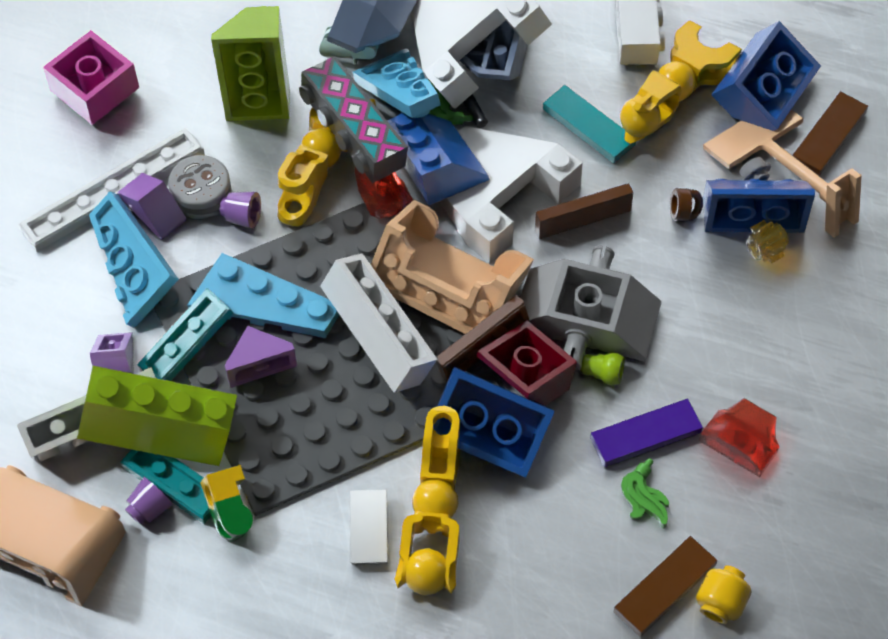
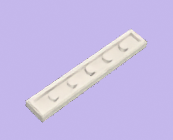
(74, 209)

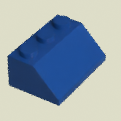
(767, 78)
(437, 157)
(744, 203)
(494, 421)

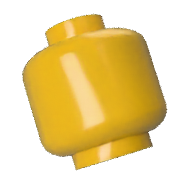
(723, 594)

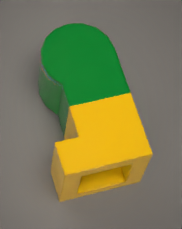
(225, 503)

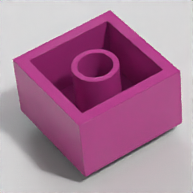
(91, 77)

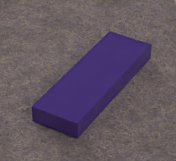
(646, 432)

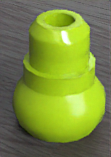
(604, 367)

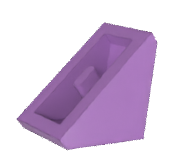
(153, 204)
(113, 352)
(258, 356)

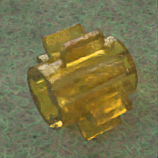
(767, 241)

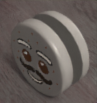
(199, 186)

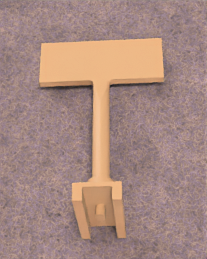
(745, 139)

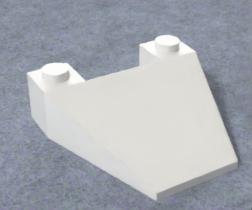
(454, 27)
(511, 165)

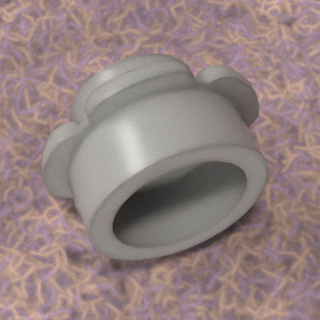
(755, 169)

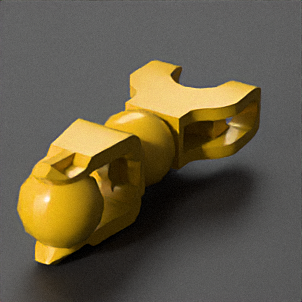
(689, 68)
(306, 170)
(434, 506)

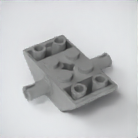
(591, 307)

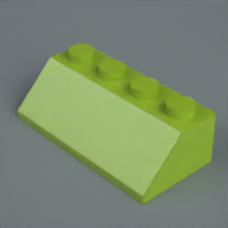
(252, 65)
(156, 416)

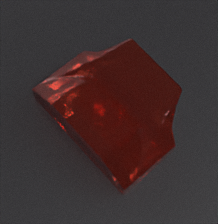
(385, 196)
(743, 435)

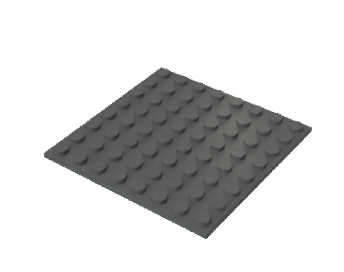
(333, 406)

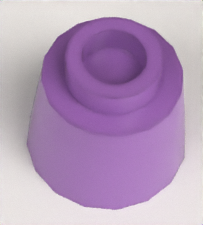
(241, 208)
(147, 502)

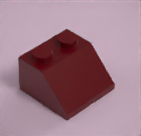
(530, 363)

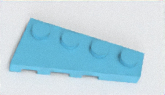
(399, 83)
(131, 258)
(267, 298)

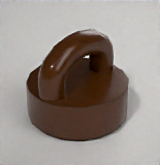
(682, 204)

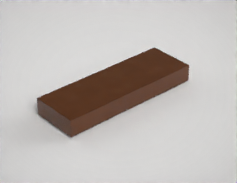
(830, 132)
(583, 211)
(464, 351)
(665, 586)

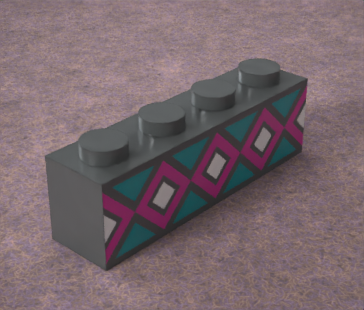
(353, 119)

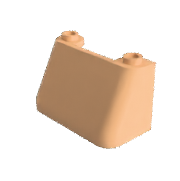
(440, 276)
(55, 534)

